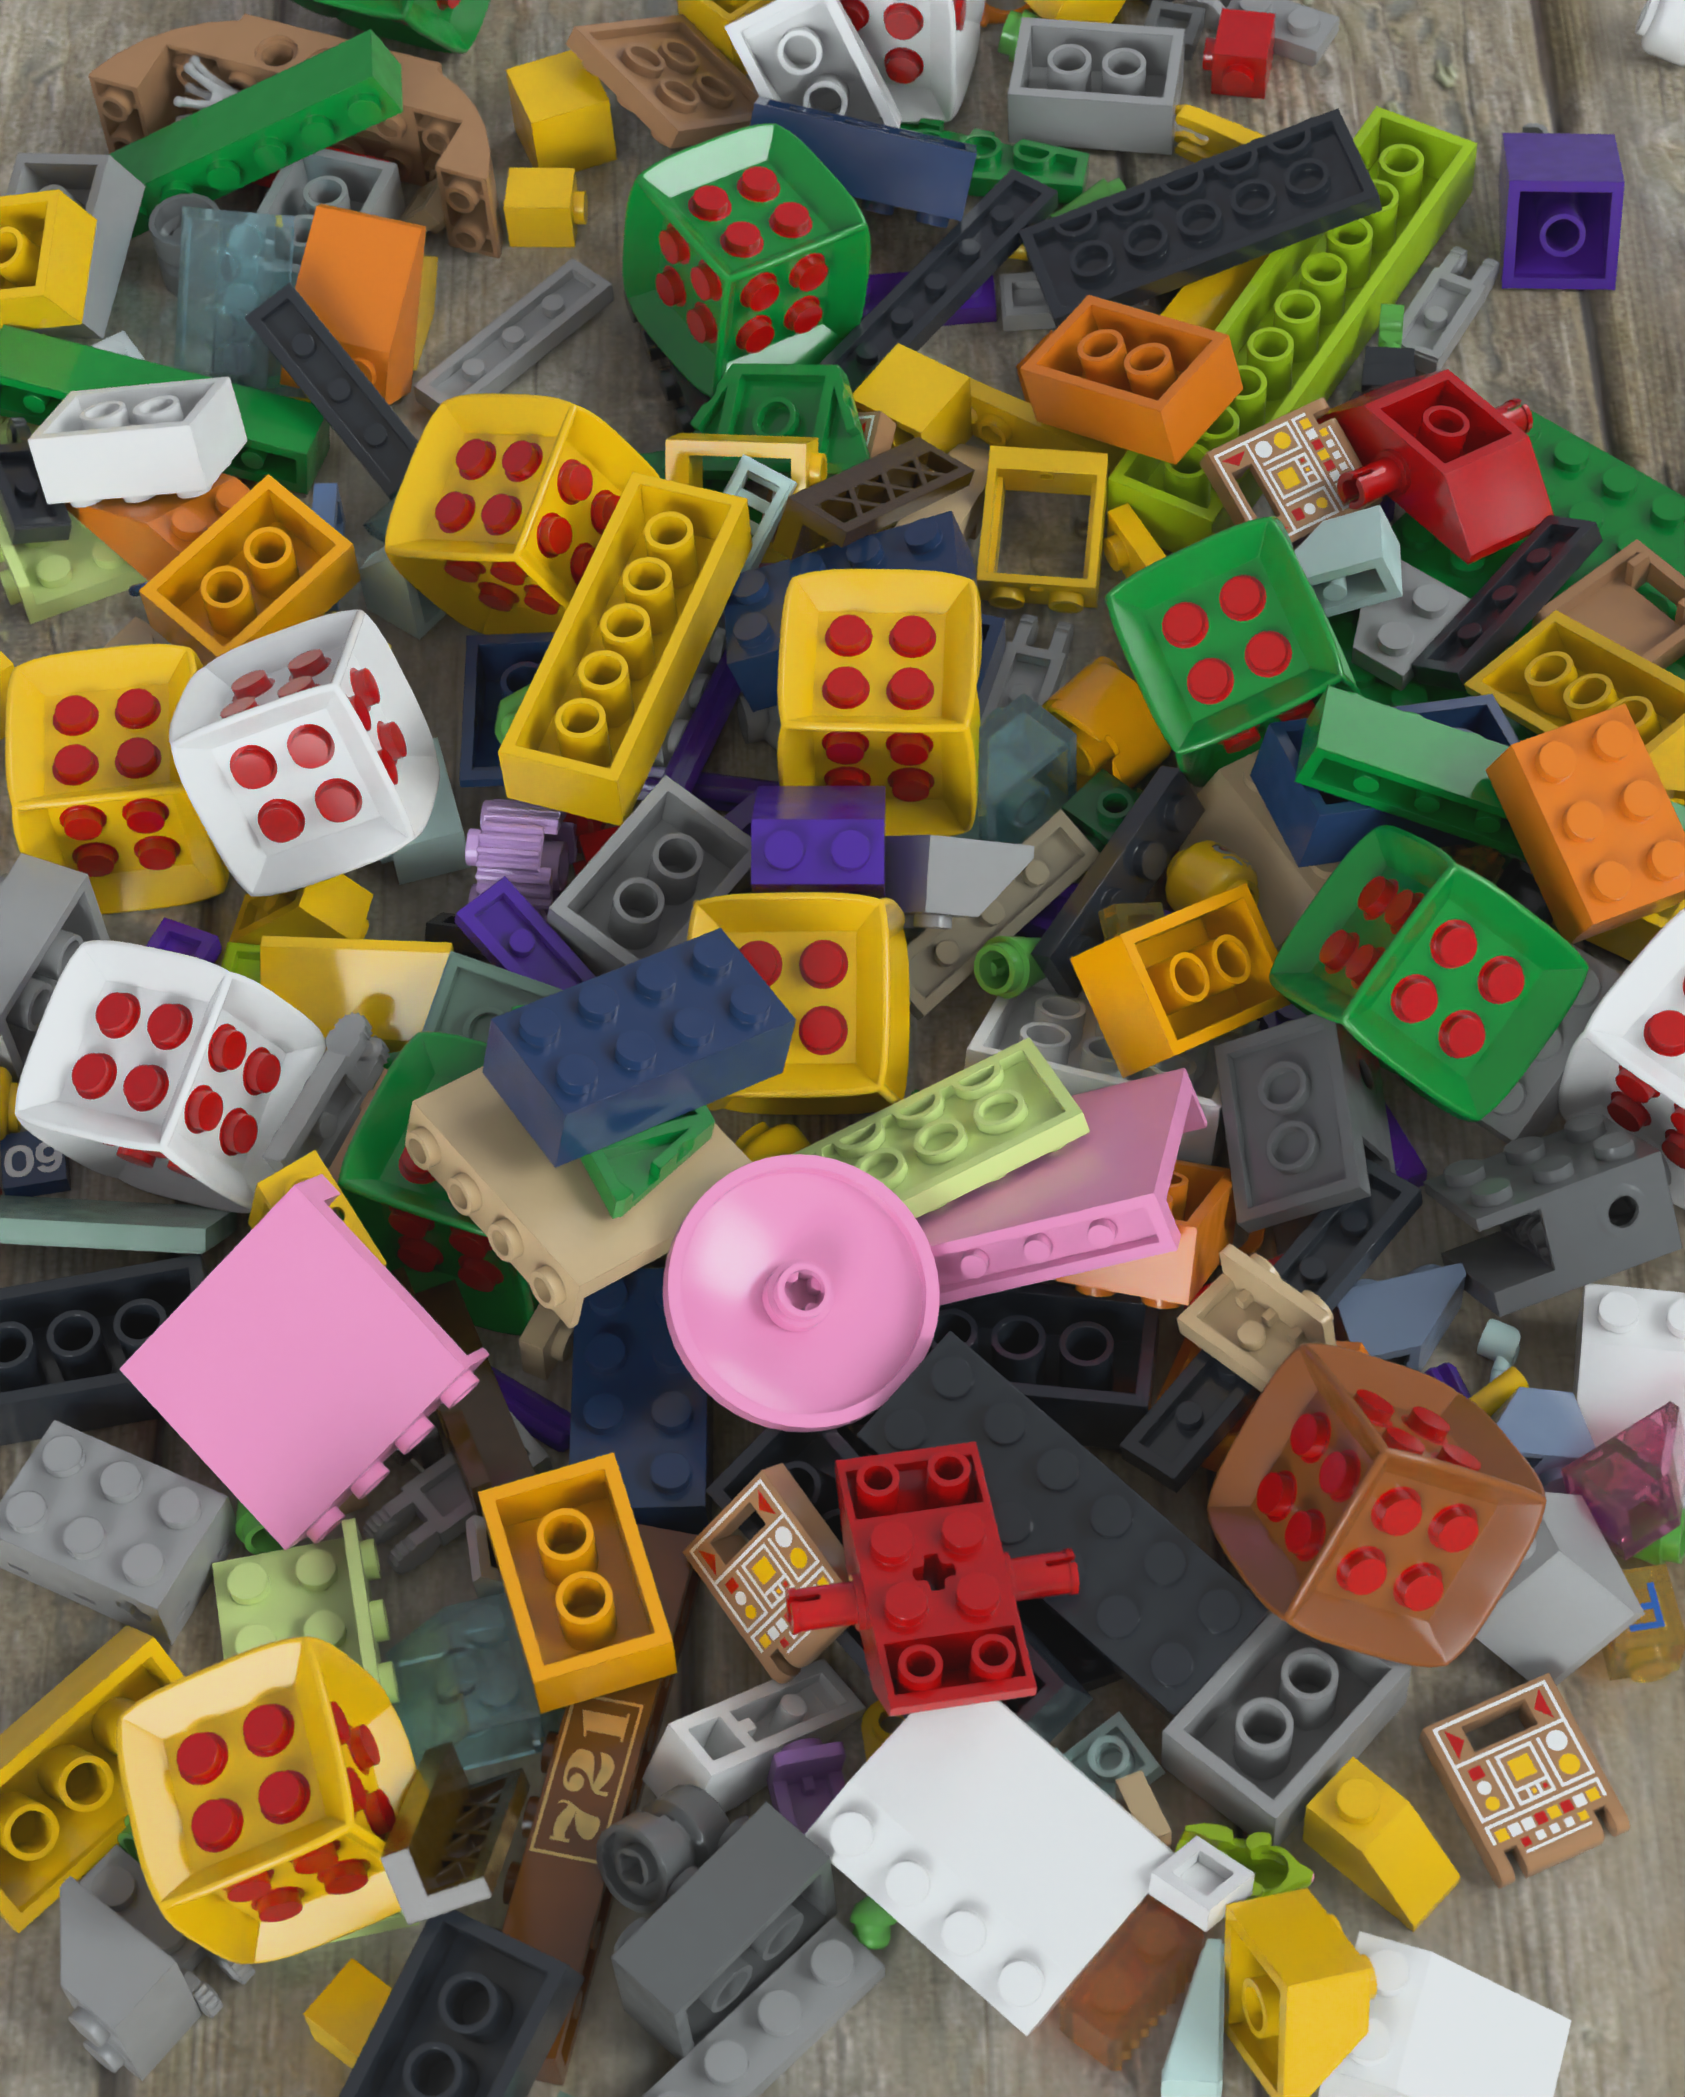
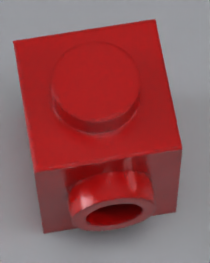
(1241, 53)

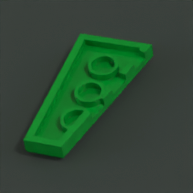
(1049, 164)

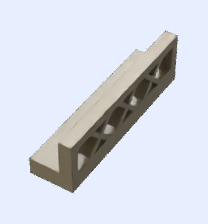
(947, 956)

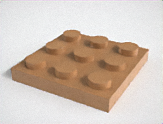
(667, 77)

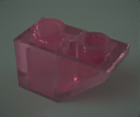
(1634, 1481)

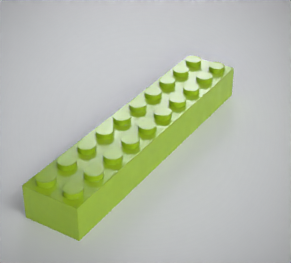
(1310, 317)

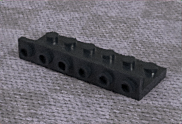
(1203, 217)

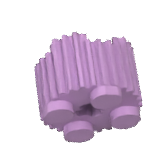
(524, 845)

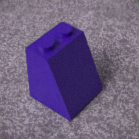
(1560, 210)
(818, 840)

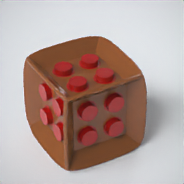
(1374, 1506)

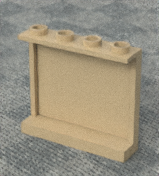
(547, 1216)

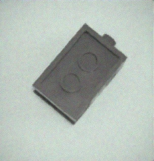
(1300, 1122)
(1565, 1212)

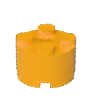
(1110, 724)

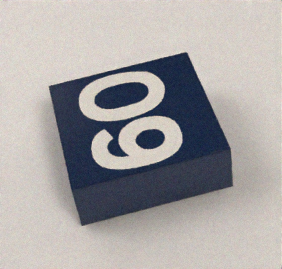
(32, 1166)

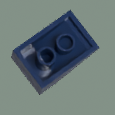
(493, 670)

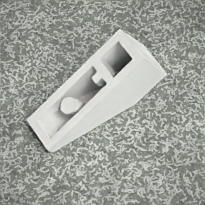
(734, 1741)

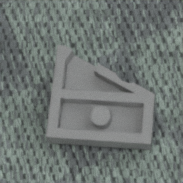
(1400, 629)

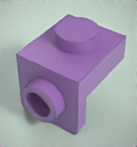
(806, 1780)

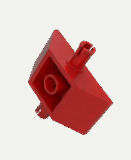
(1446, 461)
(931, 1582)

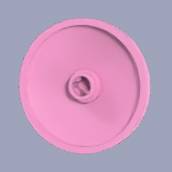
(800, 1293)

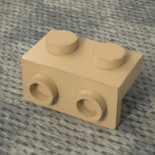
(1254, 1318)

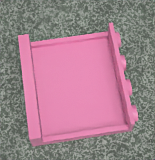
(1077, 1206)
(301, 1368)

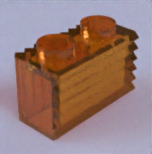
(1131, 1983)

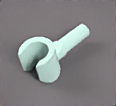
(1499, 1344)

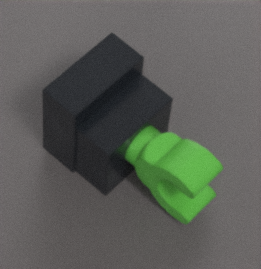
(1388, 360)

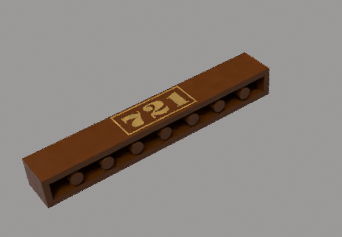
(590, 1784)

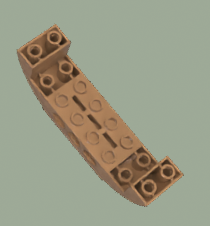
(431, 138)

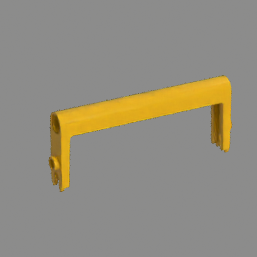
(1011, 421)

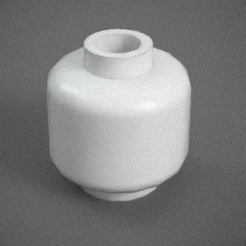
(1663, 30)

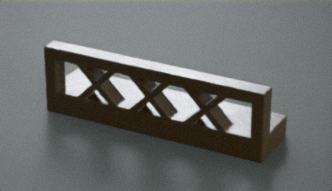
(868, 497)
(480, 1425)
(451, 1835)

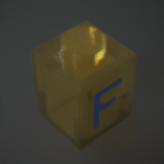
(1657, 1639)

